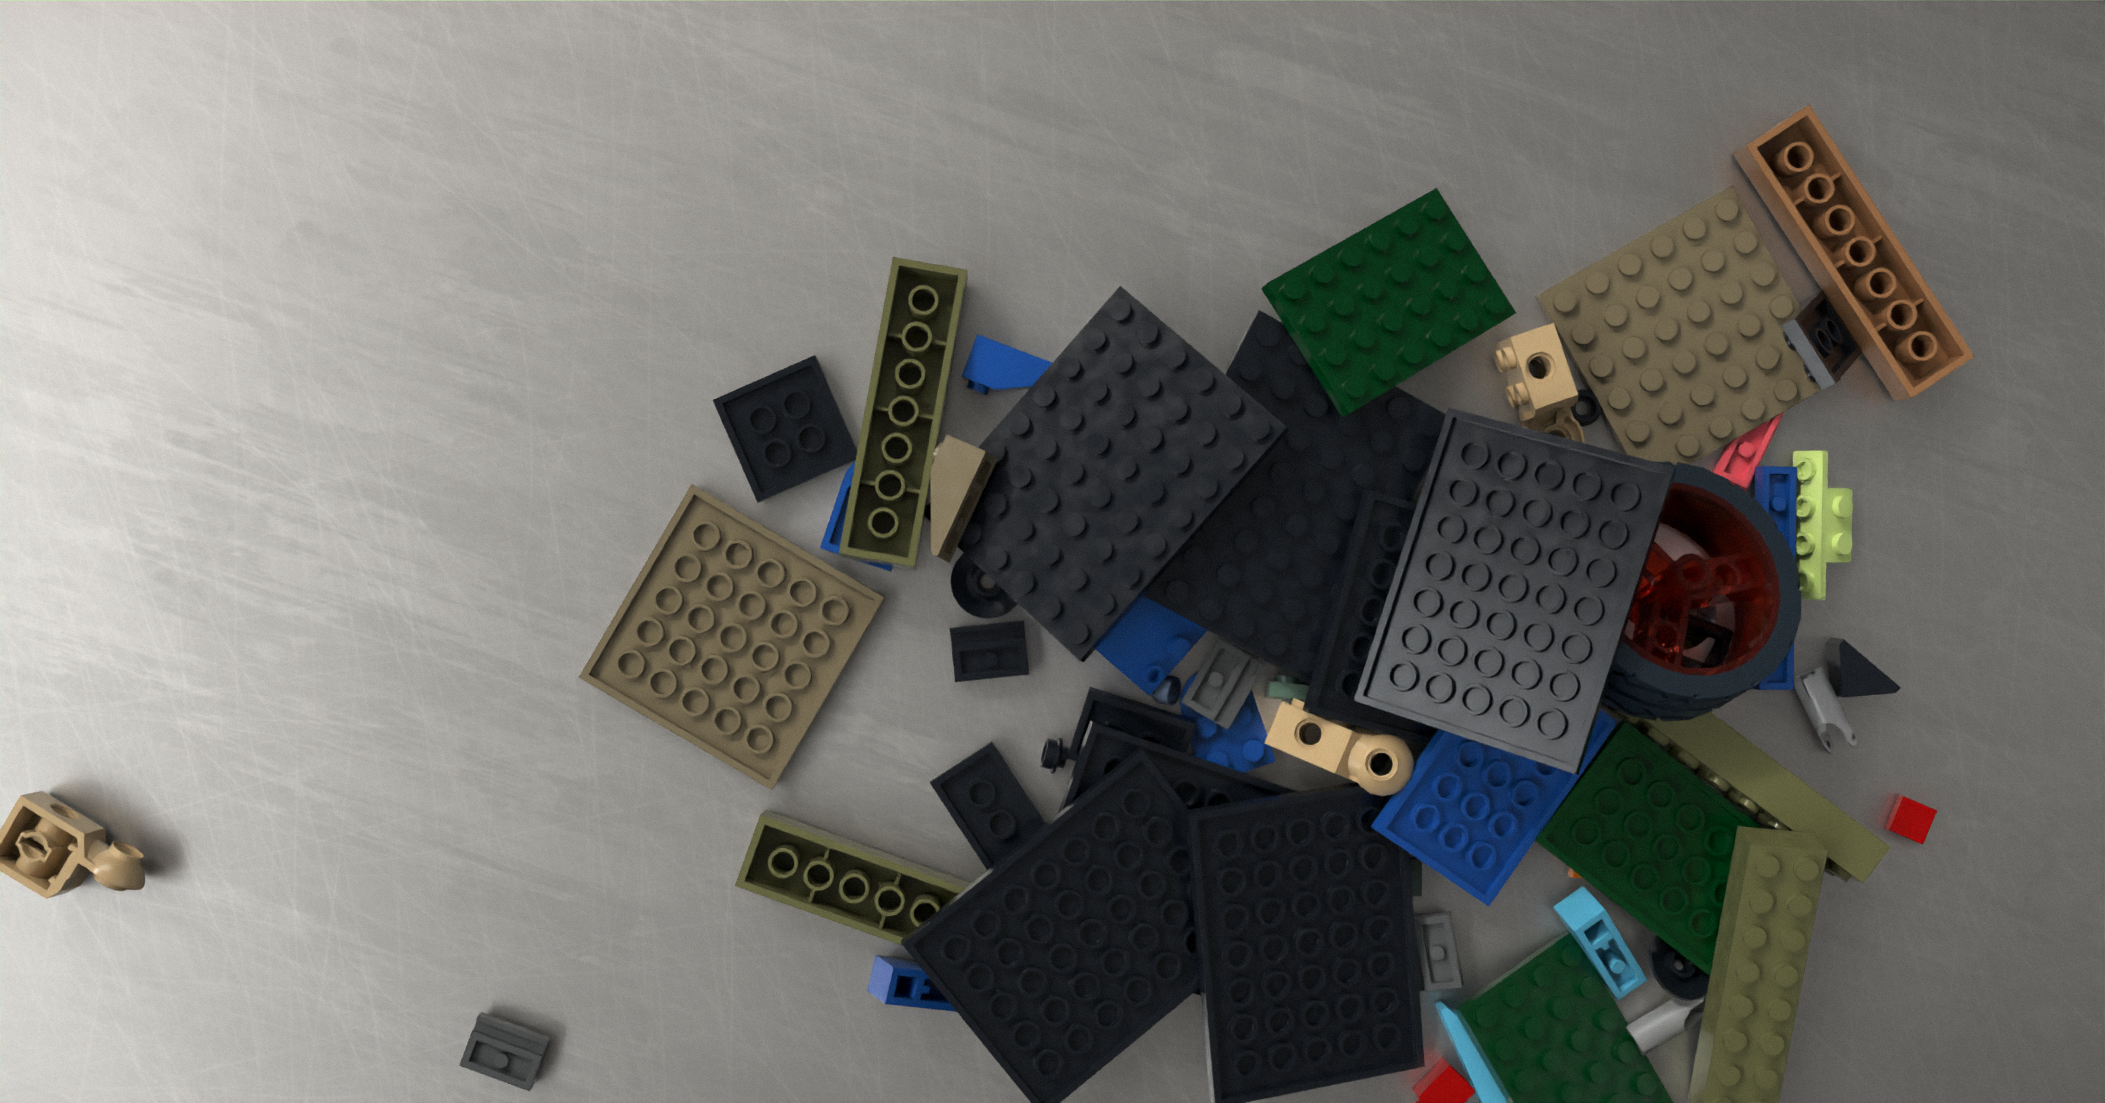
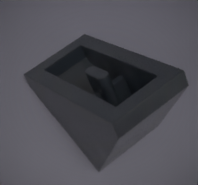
(1853, 673)

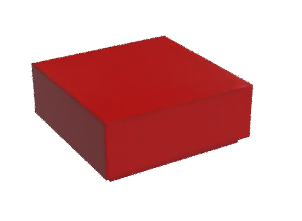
(1910, 819)

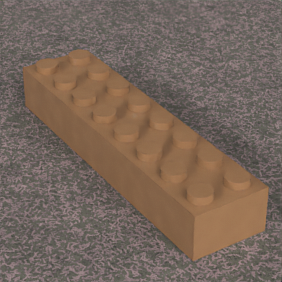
(1853, 254)

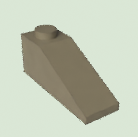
(956, 486)

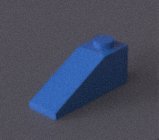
(1001, 367)
(904, 984)

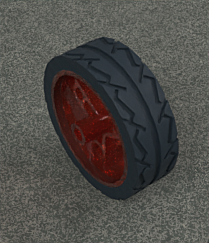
(1747, 567)

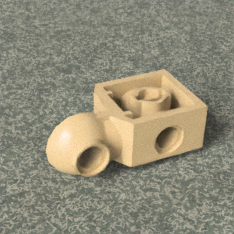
(1547, 398)
(1341, 749)
(57, 848)

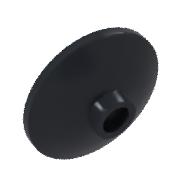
(973, 596)
(1675, 972)

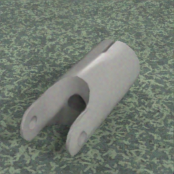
(1822, 706)
(1665, 1023)

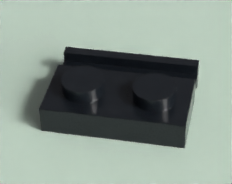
(989, 651)

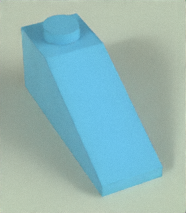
(1600, 942)
(1471, 1061)

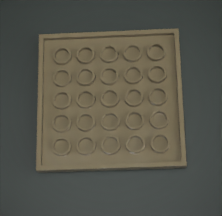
(1683, 334)
(732, 637)

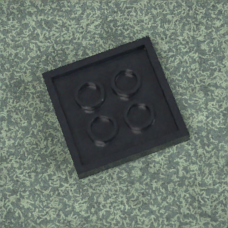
(786, 428)

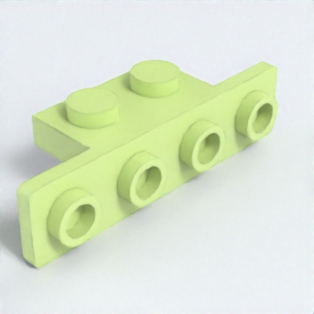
(1821, 523)

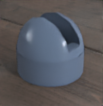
(1168, 691)

